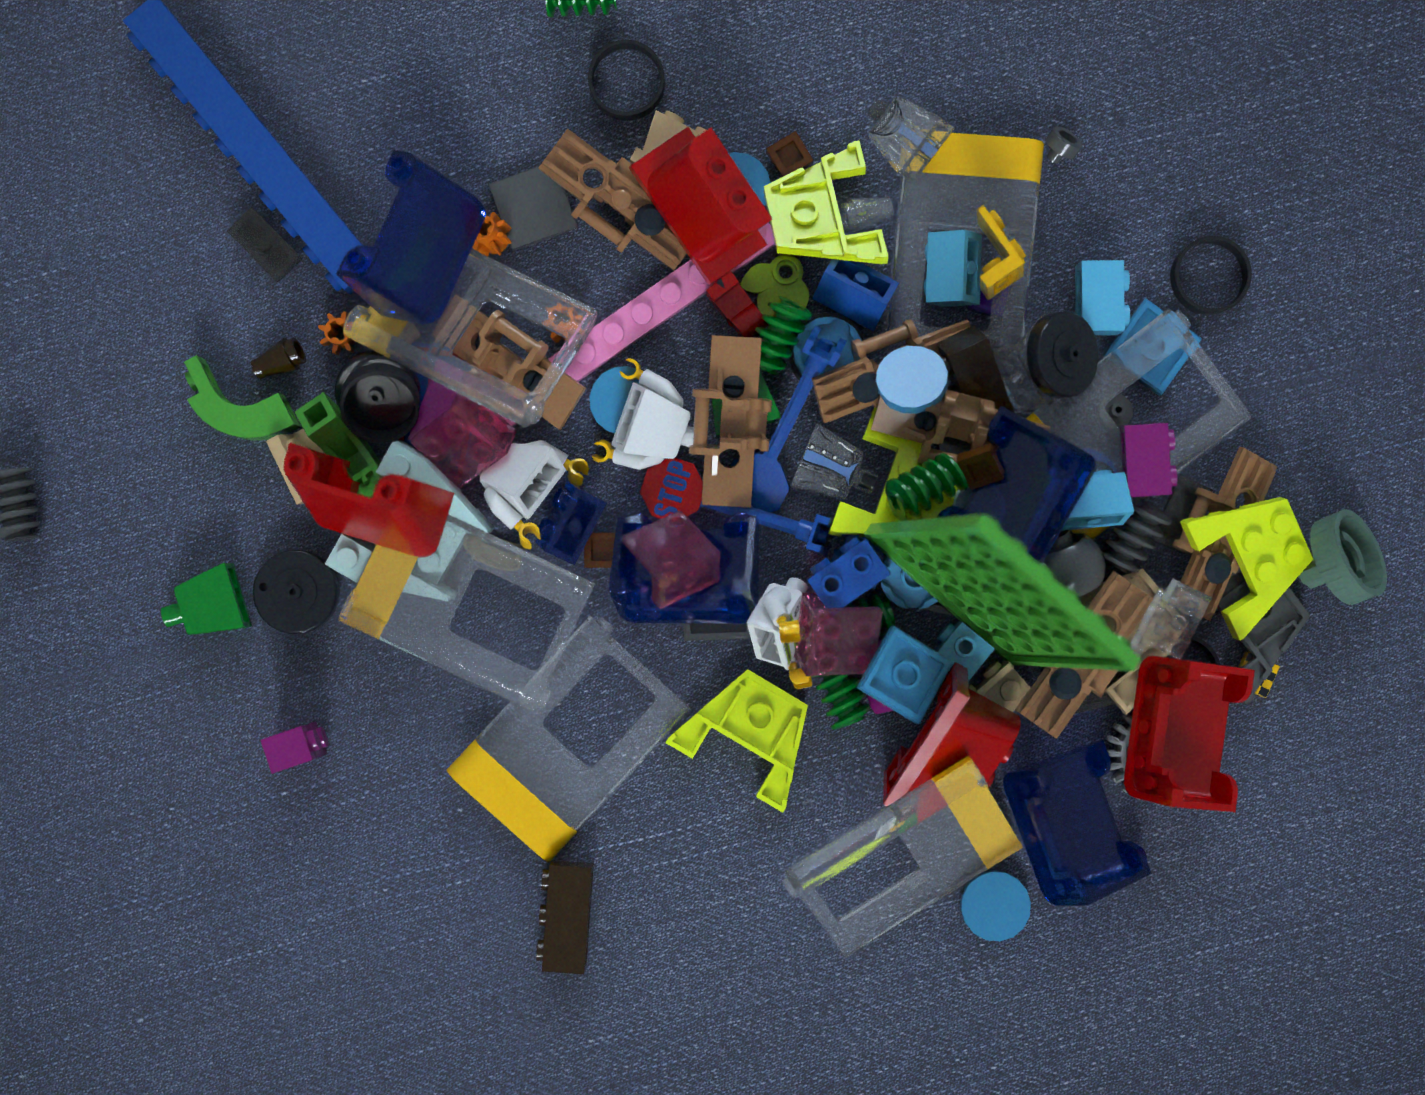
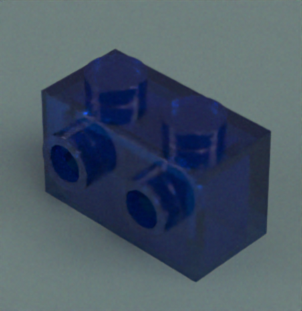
(570, 522)

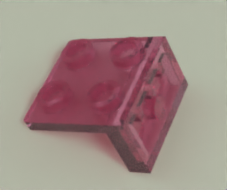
(465, 440)
(675, 556)
(836, 638)

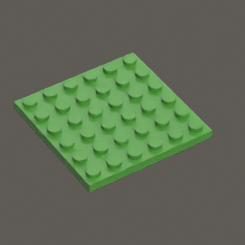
(1002, 592)

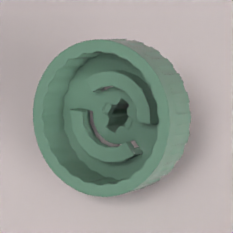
(1345, 558)

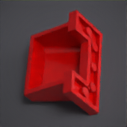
(704, 201)
(958, 727)

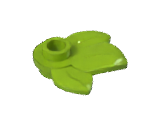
(768, 283)

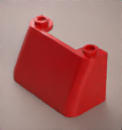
(398, 516)
(1181, 733)

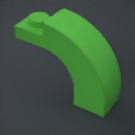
(251, 422)
(325, 427)

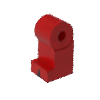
(735, 306)

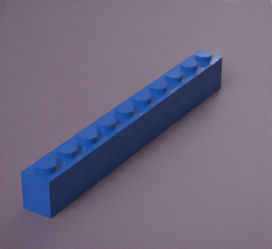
(243, 136)

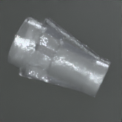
(864, 212)

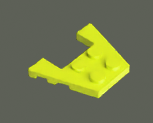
(808, 213)
(856, 521)
(1266, 549)
(760, 720)

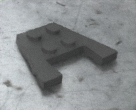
(1271, 634)

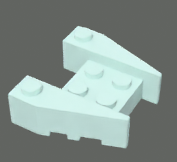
(352, 554)

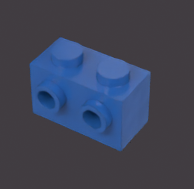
(855, 291)
(848, 575)

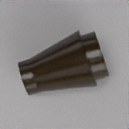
(281, 358)

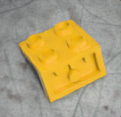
(999, 273)

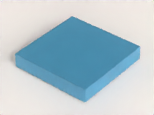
(1162, 374)
(904, 674)

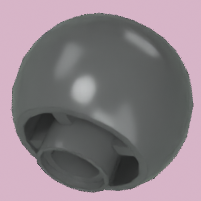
(1076, 562)

